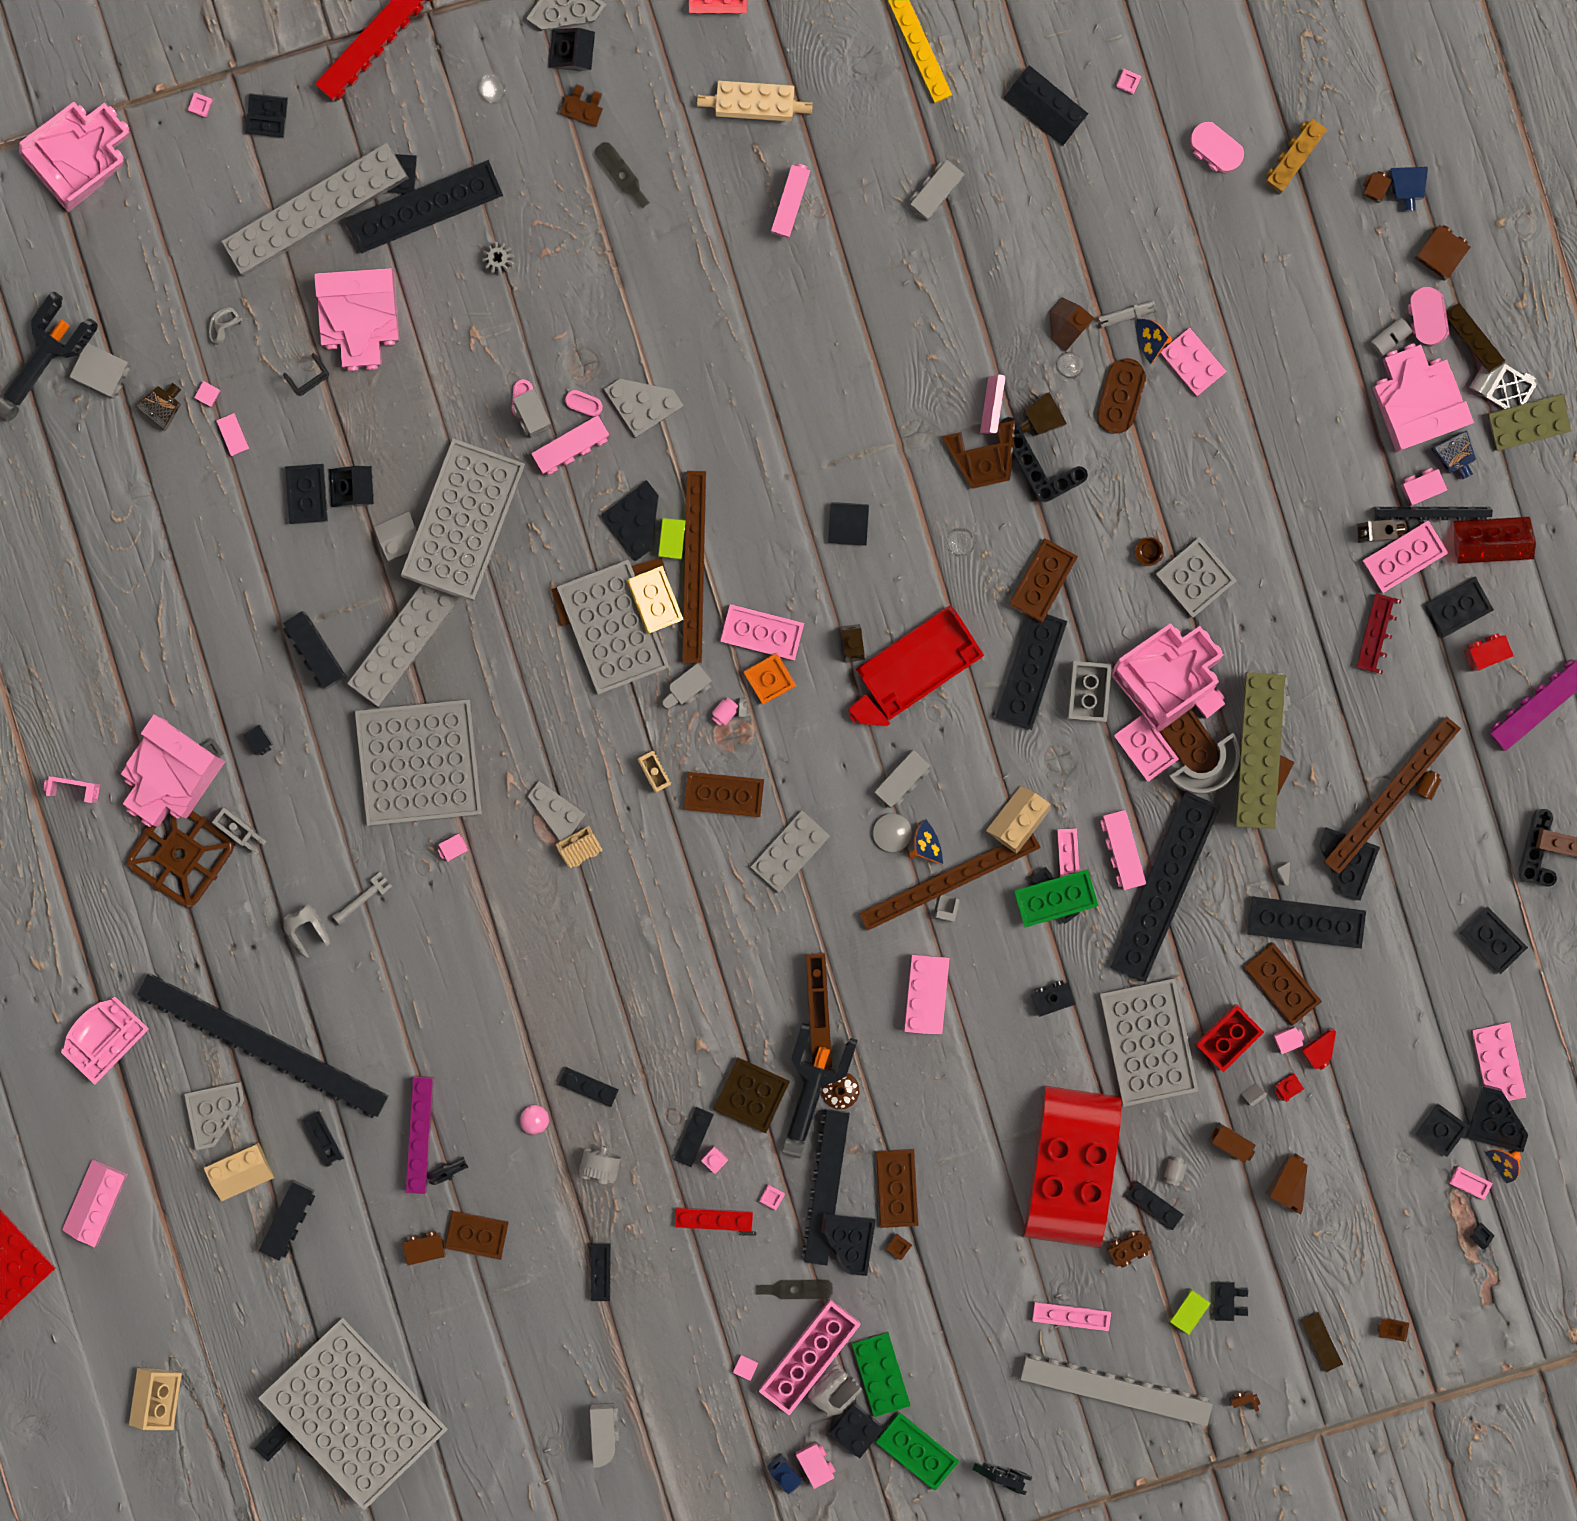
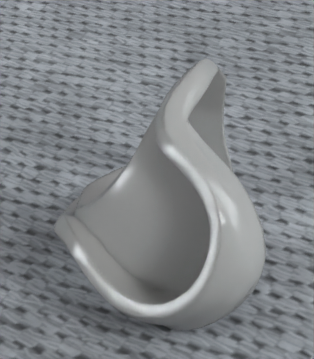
(216, 330)

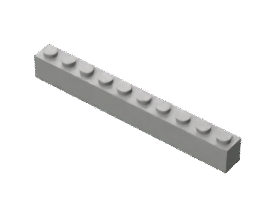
(1116, 1390)

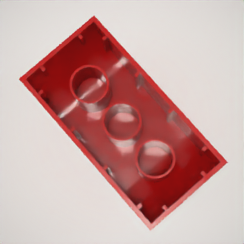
(1073, 1167)

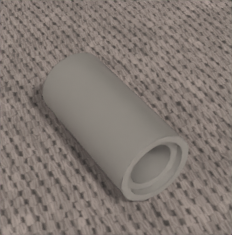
(1391, 336)

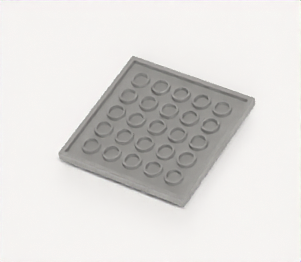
(418, 762)

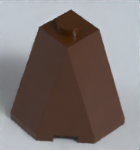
(1068, 322)
(1289, 1183)

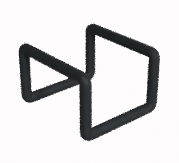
(308, 386)

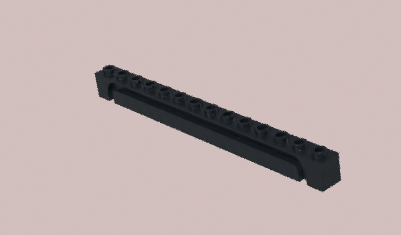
(259, 1043)

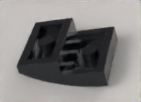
(266, 115)
(848, 523)

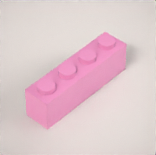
(570, 445)
(1124, 850)

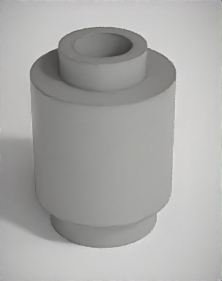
(1175, 1171)

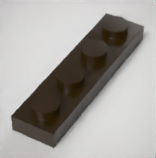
(1474, 338)

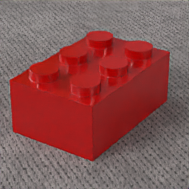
(1229, 1038)

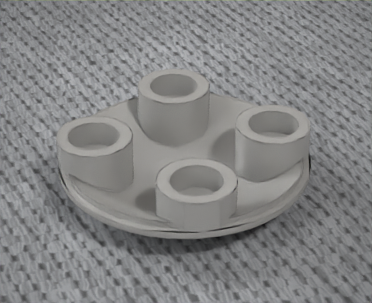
(892, 832)

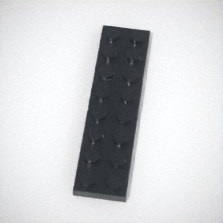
(424, 206)

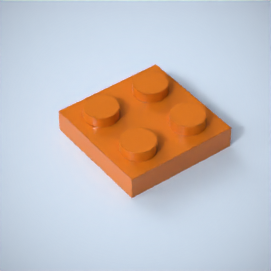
(769, 678)

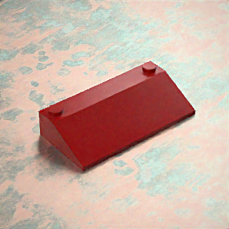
(920, 662)

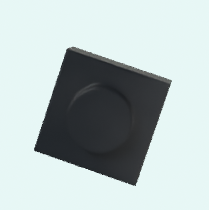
(1482, 1236)

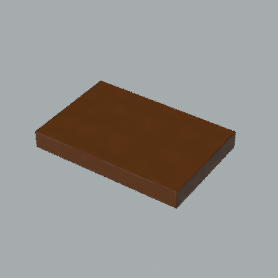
(476, 1234)

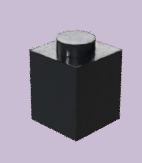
(258, 740)

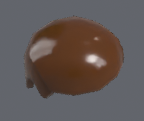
(1149, 551)

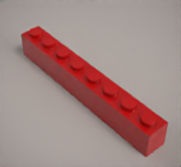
(368, 46)

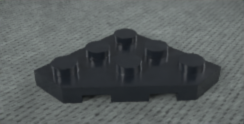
(635, 519)
(1357, 872)
(1496, 1121)
(850, 1240)

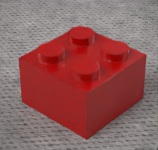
(1489, 652)

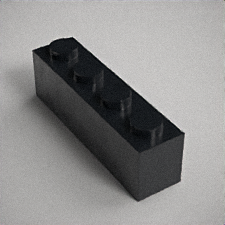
(286, 1220)

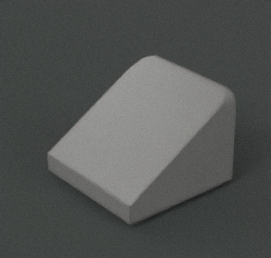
(1283, 873)
(1254, 1094)

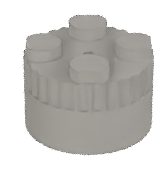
(599, 1165)

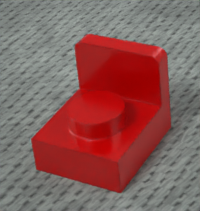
(1288, 1087)

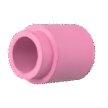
(725, 711)

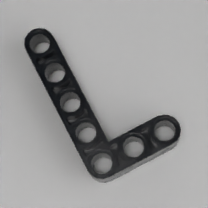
(1044, 483)

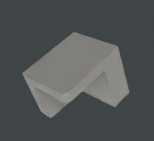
(947, 908)

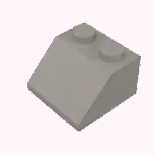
(397, 536)

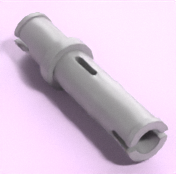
(1126, 314)

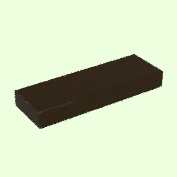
(1321, 1342)

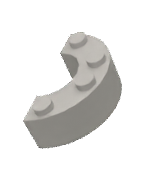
(1217, 778)

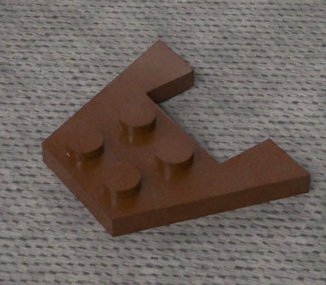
(984, 464)

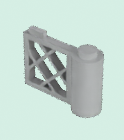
(1486, 383)

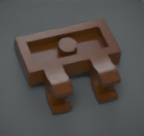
(581, 110)

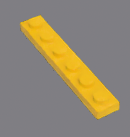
(920, 49)

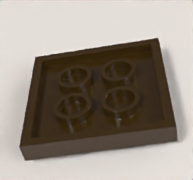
(751, 1095)

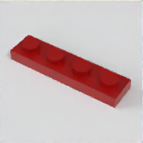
(714, 1219)

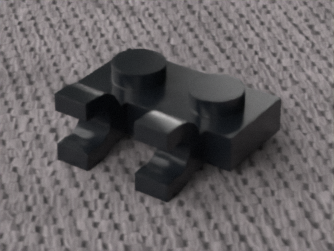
(1225, 1301)

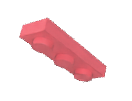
(718, 6)

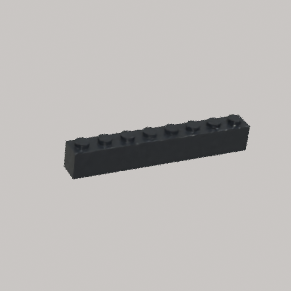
(827, 1183)

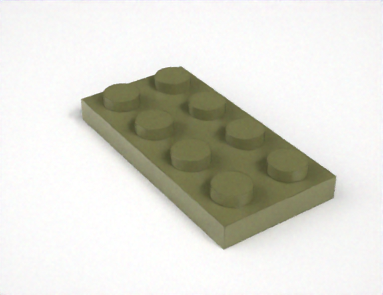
(1529, 422)

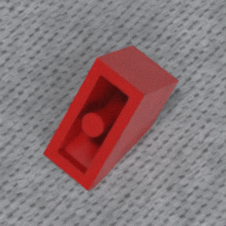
(867, 713)
(1320, 1050)

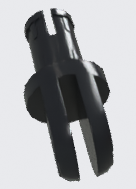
(446, 1171)

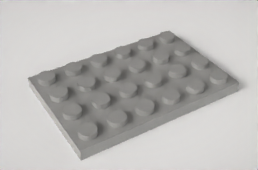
(611, 628)
(1149, 1042)

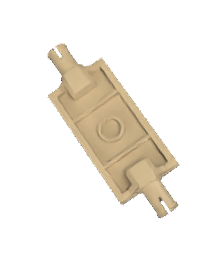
(755, 101)

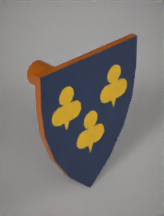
(1151, 338)
(927, 844)
(1506, 1164)

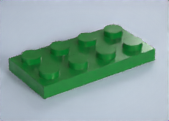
(1056, 898)
(881, 1374)
(917, 1451)

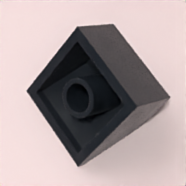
(572, 49)
(351, 486)

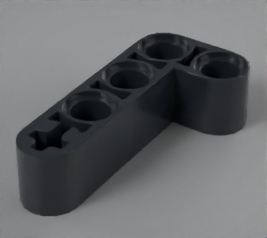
(1535, 865)

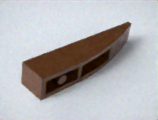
(818, 1004)

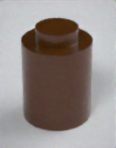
(1428, 785)

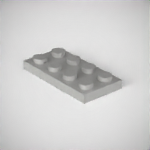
(790, 851)

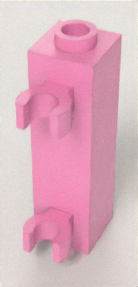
(790, 201)

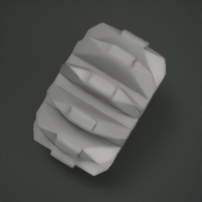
(495, 265)

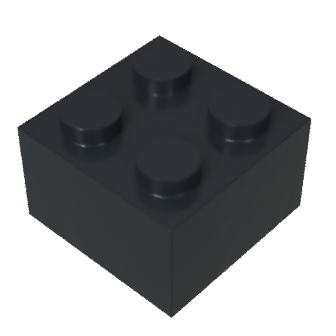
(856, 1430)

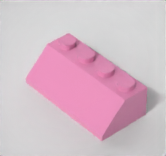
(926, 994)
(94, 1203)

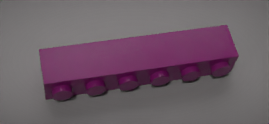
(1536, 708)
(420, 1134)

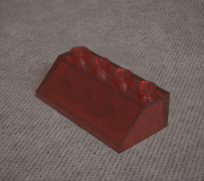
(1494, 540)

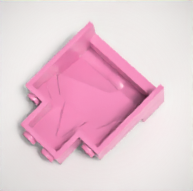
(75, 152)
(358, 314)
(1419, 398)
(1168, 673)
(167, 773)

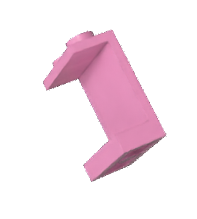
(92, 789)

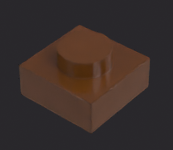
(898, 1246)

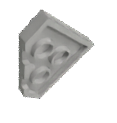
(563, 13)
(642, 404)
(212, 1112)

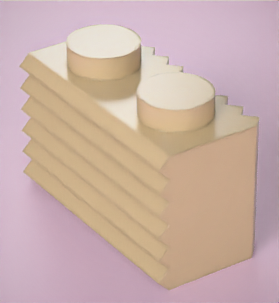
(654, 771)
(579, 847)

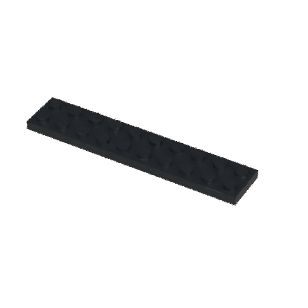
(1165, 886)

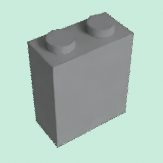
(100, 370)

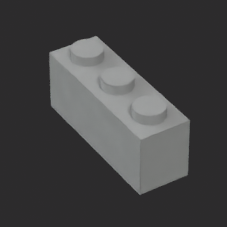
(936, 189)
(903, 779)

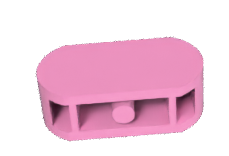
(1216, 148)
(1429, 316)

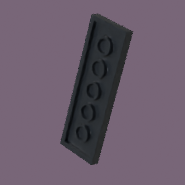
(1031, 671)
(1306, 922)

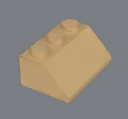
(1019, 819)
(239, 1172)
(155, 1399)

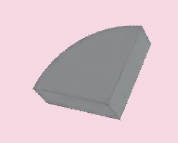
(743, 707)

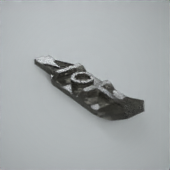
(615, 165)
(806, 1289)

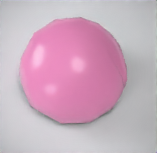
(534, 1120)

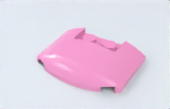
(102, 1038)

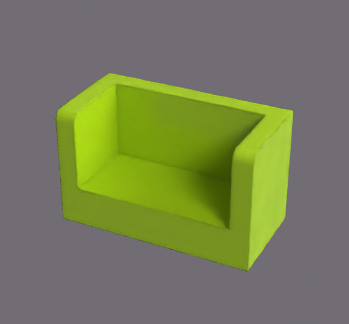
(672, 538)
(1190, 1312)

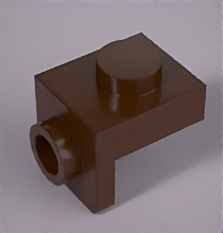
(1393, 1329)
(1241, 1398)

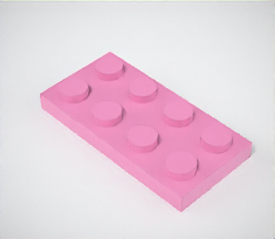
(1405, 556)
(762, 632)
(1499, 1059)

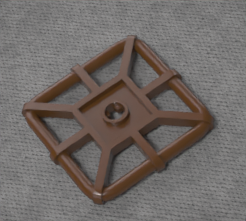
(183, 866)

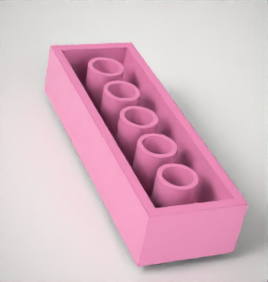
(809, 1356)

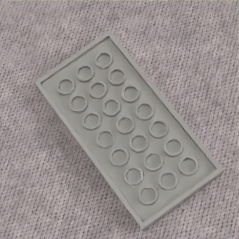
(463, 520)

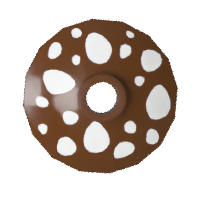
(844, 1100)

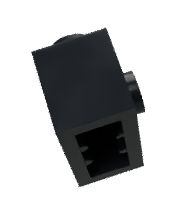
(1053, 998)

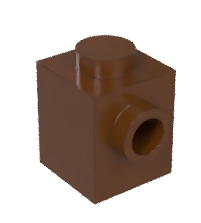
(1376, 186)

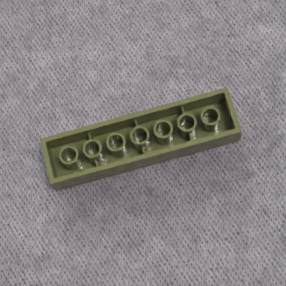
(1260, 750)

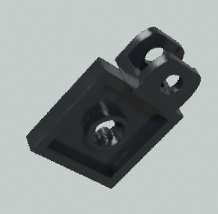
(1011, 1480)

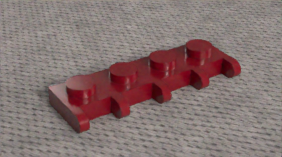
(1376, 632)

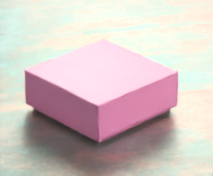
(1128, 81)
(200, 105)
(207, 394)
(772, 1197)
(745, 1367)

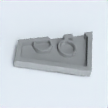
(556, 811)

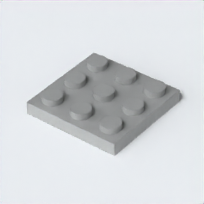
(1196, 577)

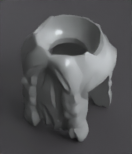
(293, 921)
(827, 1384)

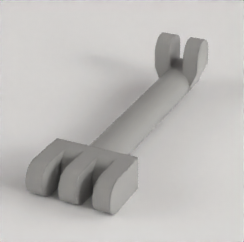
(377, 886)

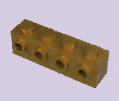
(1292, 160)

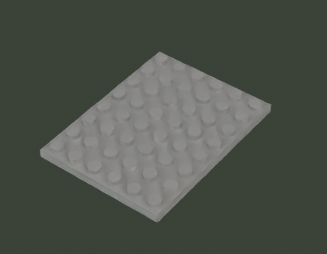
(352, 1414)

